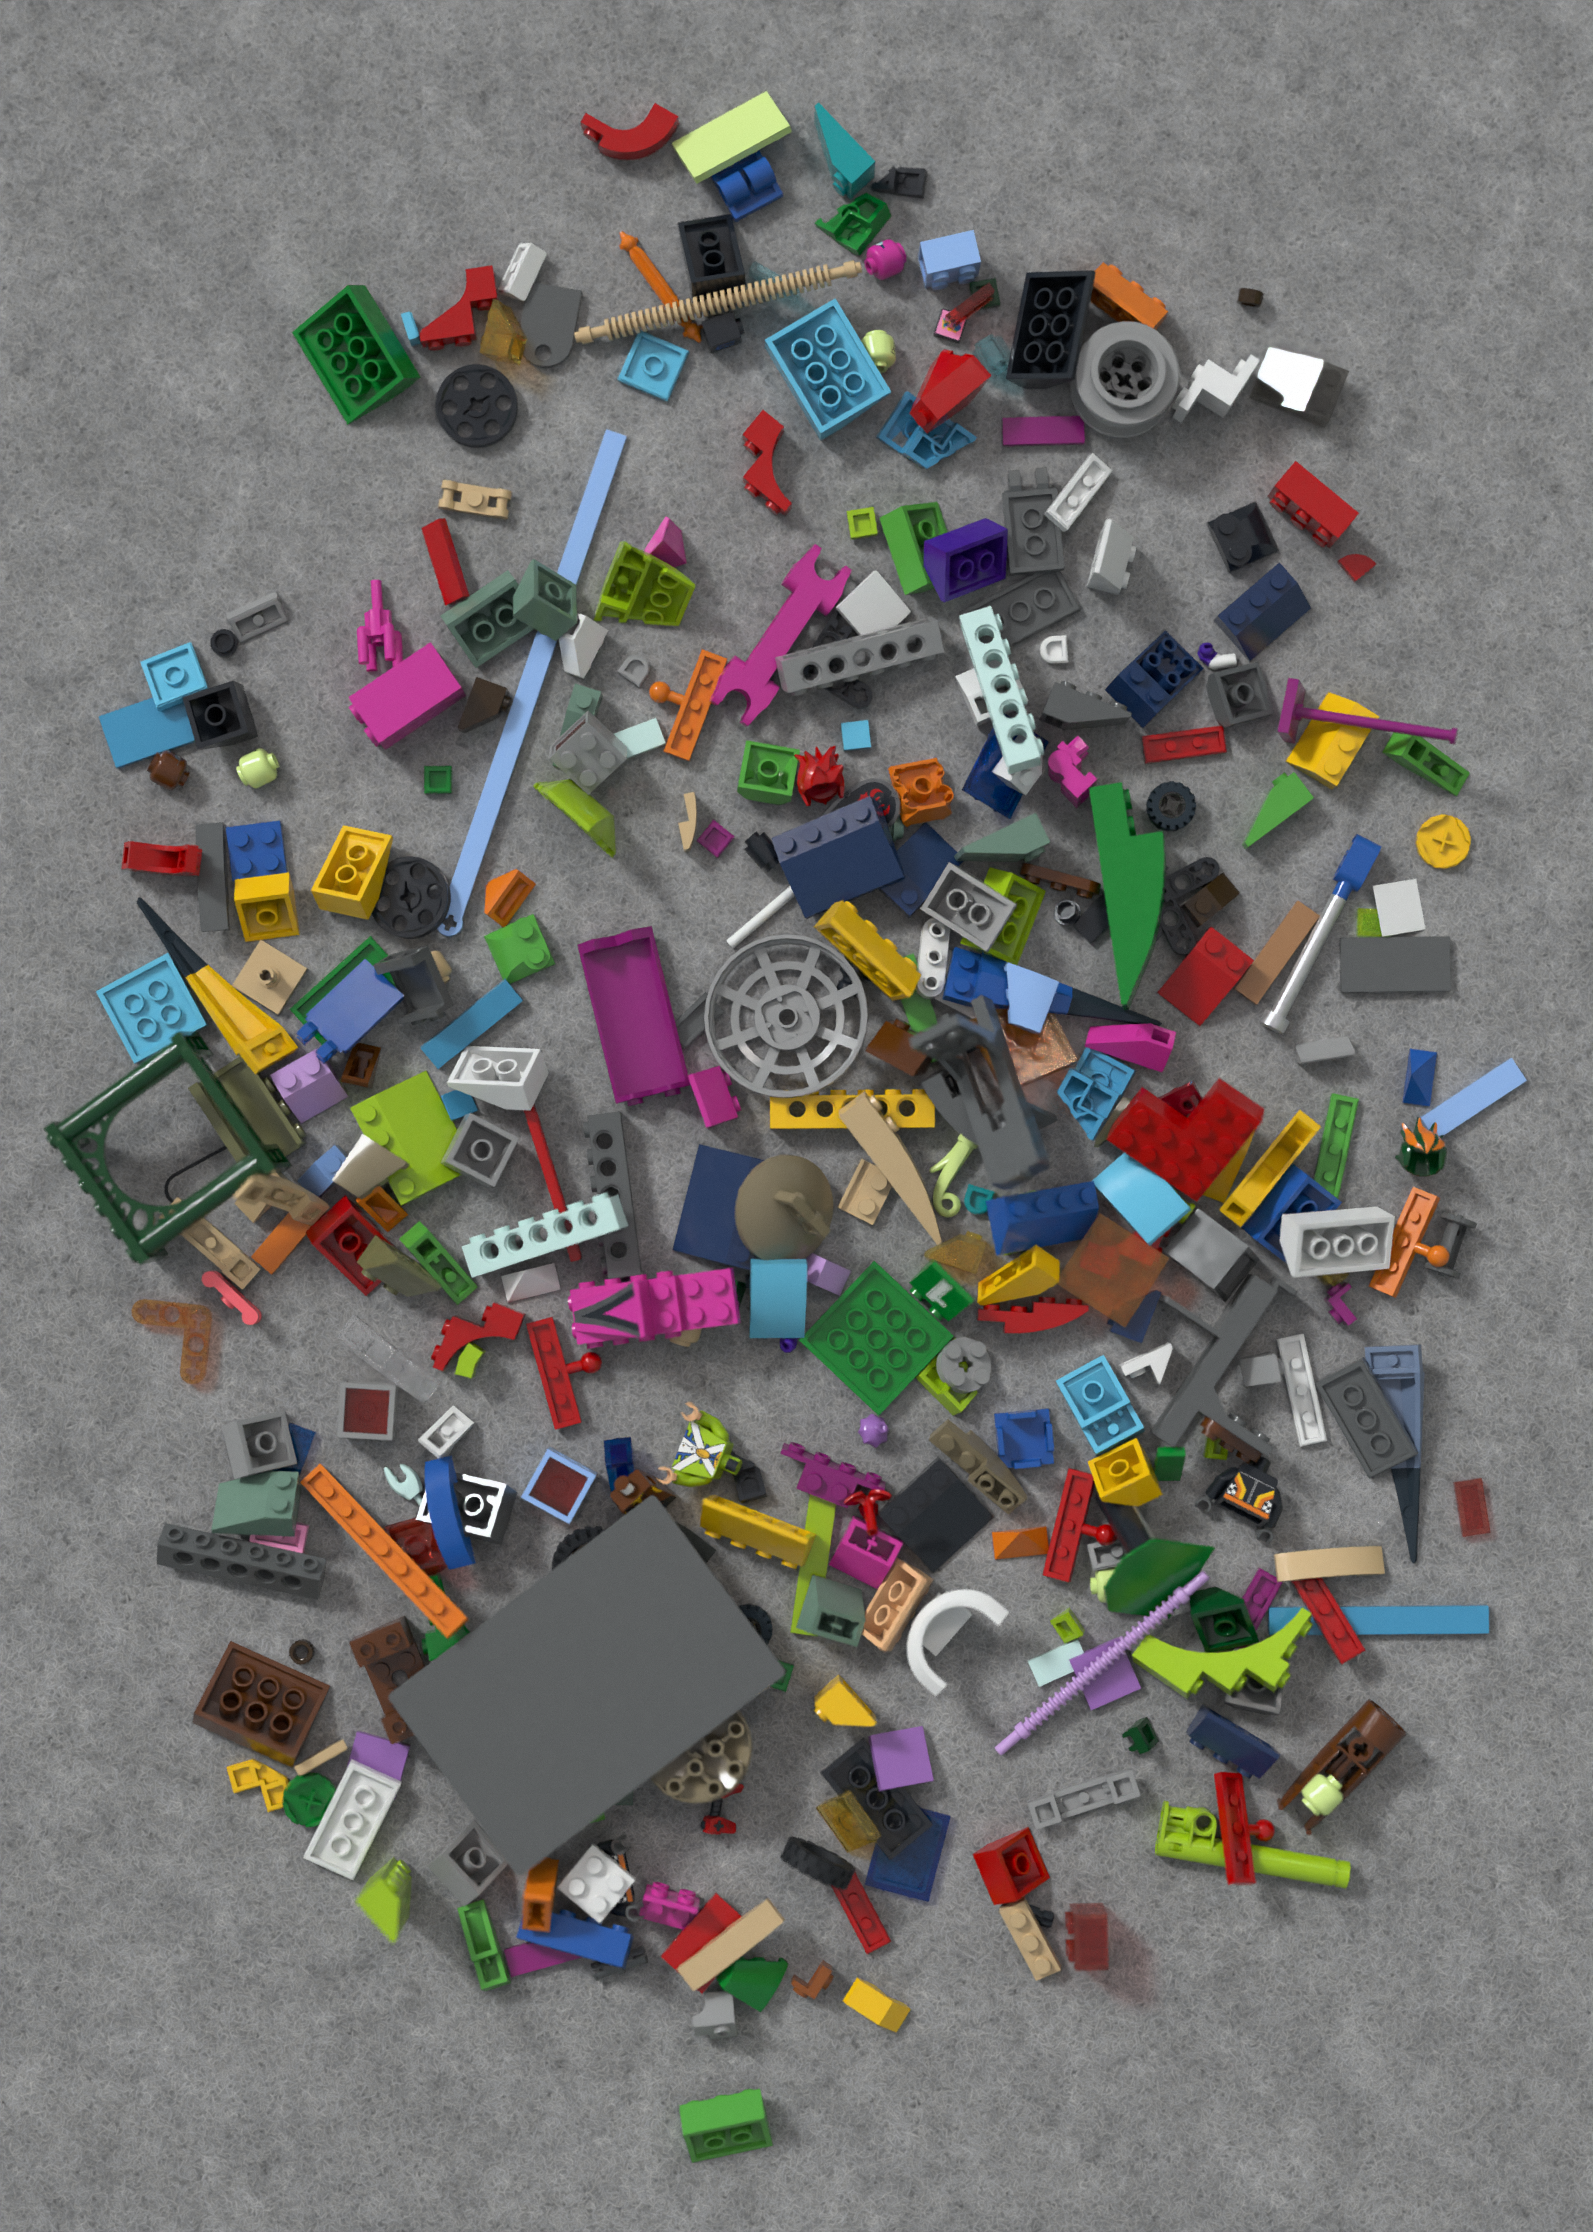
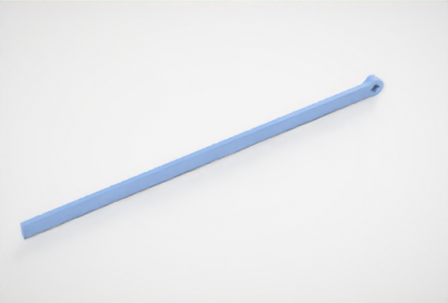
(529, 687)

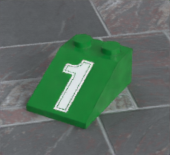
(940, 1291)

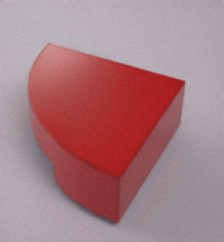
(1356, 565)

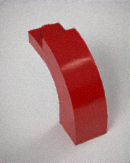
(634, 142)
(162, 859)

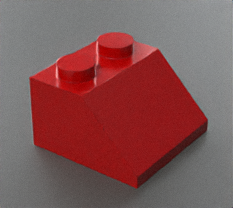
(1011, 1867)

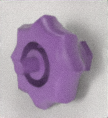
(873, 1430)

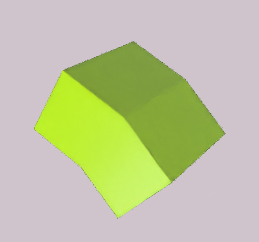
(469, 1360)

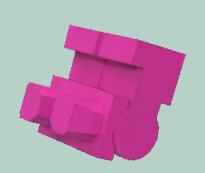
(1065, 768)

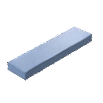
(1474, 1097)

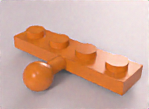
(693, 705)
(1407, 1242)

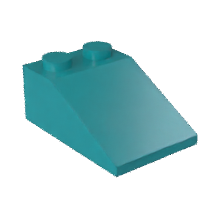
(846, 160)

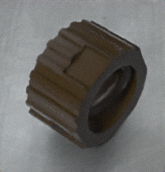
(1250, 297)
(292, 1652)

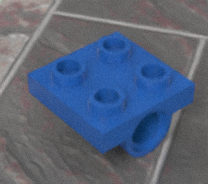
(747, 185)

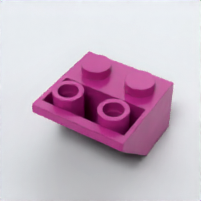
(864, 1555)

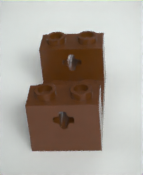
(382, 1653)

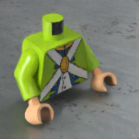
(702, 1452)

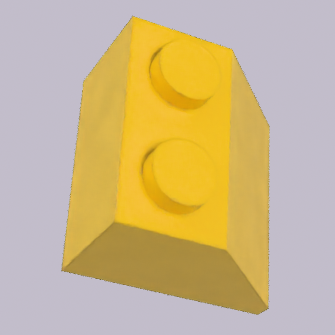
(266, 907)
(1125, 1475)
(842, 1705)

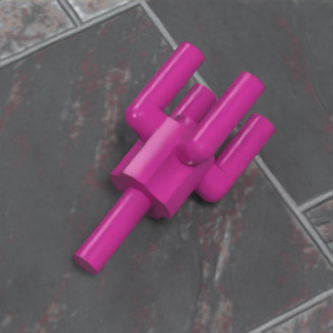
(378, 632)

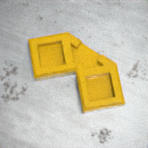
(254, 1773)

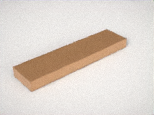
(1276, 952)

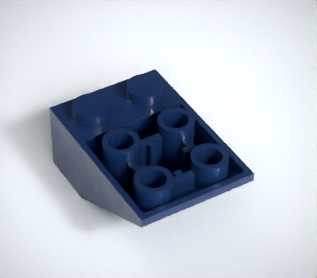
(1154, 678)

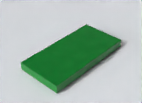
(367, 950)

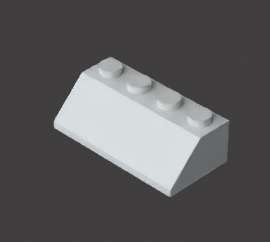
(1337, 1241)

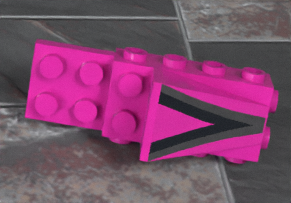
(652, 1306)

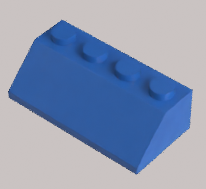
(1042, 1217)

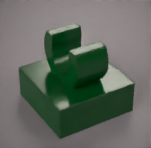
(1142, 1735)

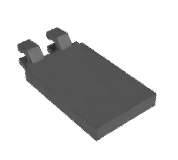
(1032, 538)

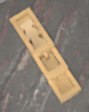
(730, 1944)

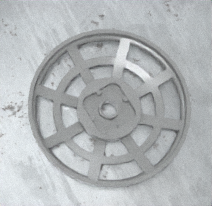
(782, 999)

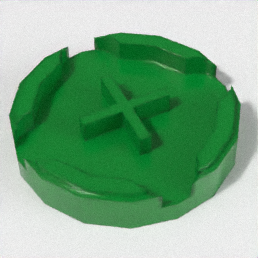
(307, 1798)

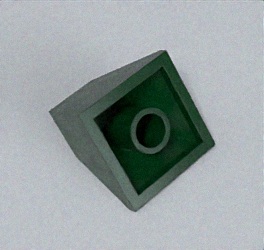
(1221, 1620)

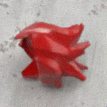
(820, 776)

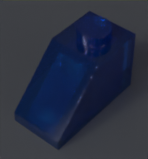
(618, 1459)

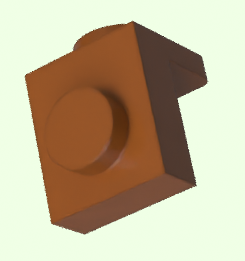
(820, 1979)

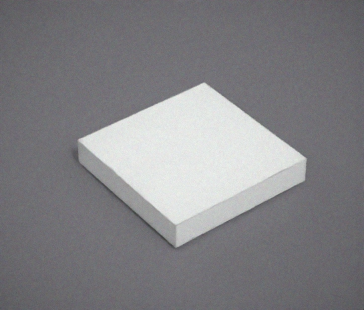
(873, 606)

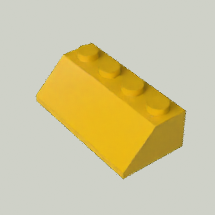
(868, 950)

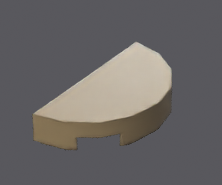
(320, 1757)

